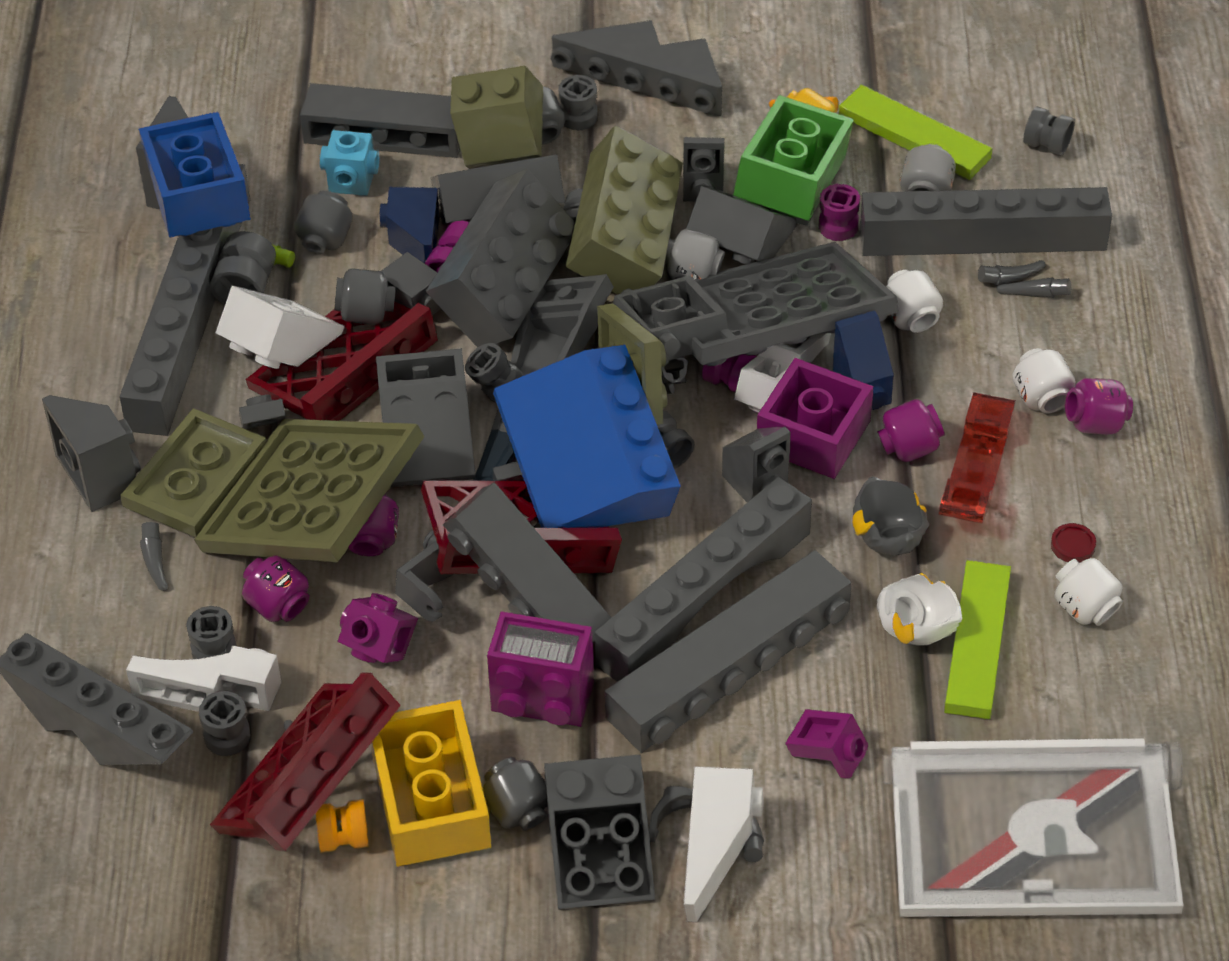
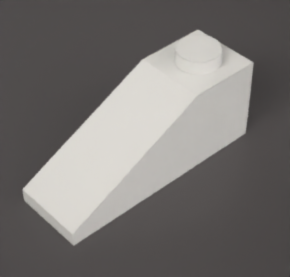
(719, 829)

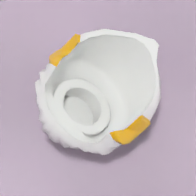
(919, 610)

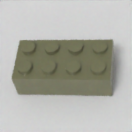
(625, 212)

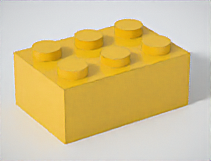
(430, 784)

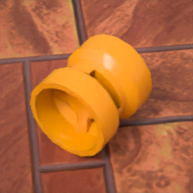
(353, 826)

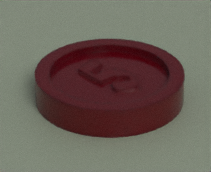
(1073, 542)

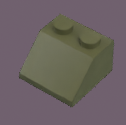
(497, 116)

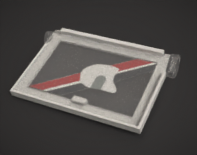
(1035, 827)

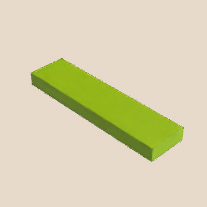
(913, 129)
(978, 640)

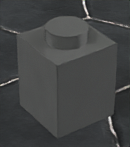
(411, 281)

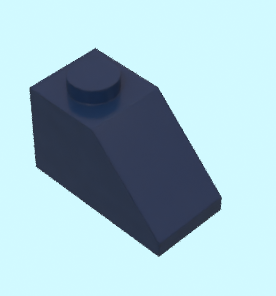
(412, 220)
(863, 355)

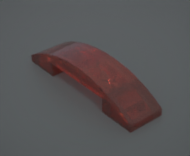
(978, 458)

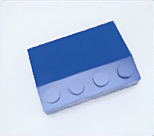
(588, 442)

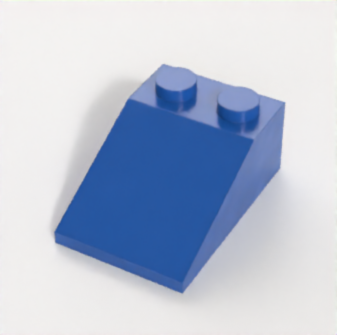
(195, 174)

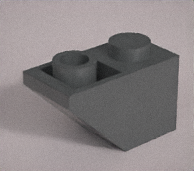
(702, 165)
(756, 460)

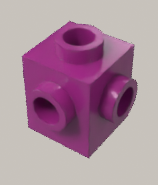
(376, 629)

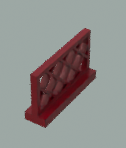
(356, 379)
(579, 548)
(308, 762)

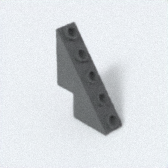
(636, 61)
(102, 715)

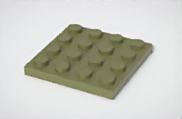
(310, 489)

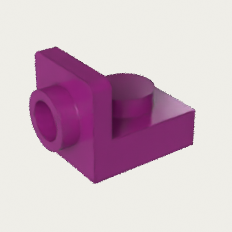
(829, 737)

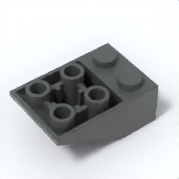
(433, 394)
(599, 831)

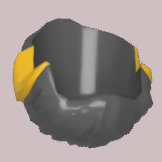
(889, 517)

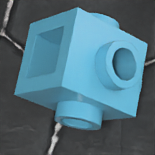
(349, 162)

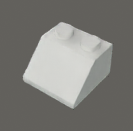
(274, 328)

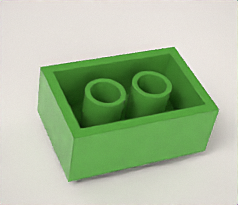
(793, 157)

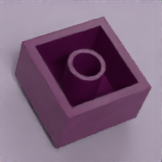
(822, 414)

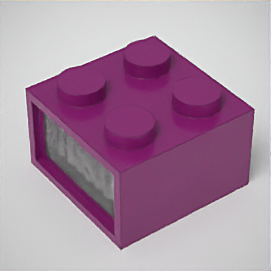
(540, 669)

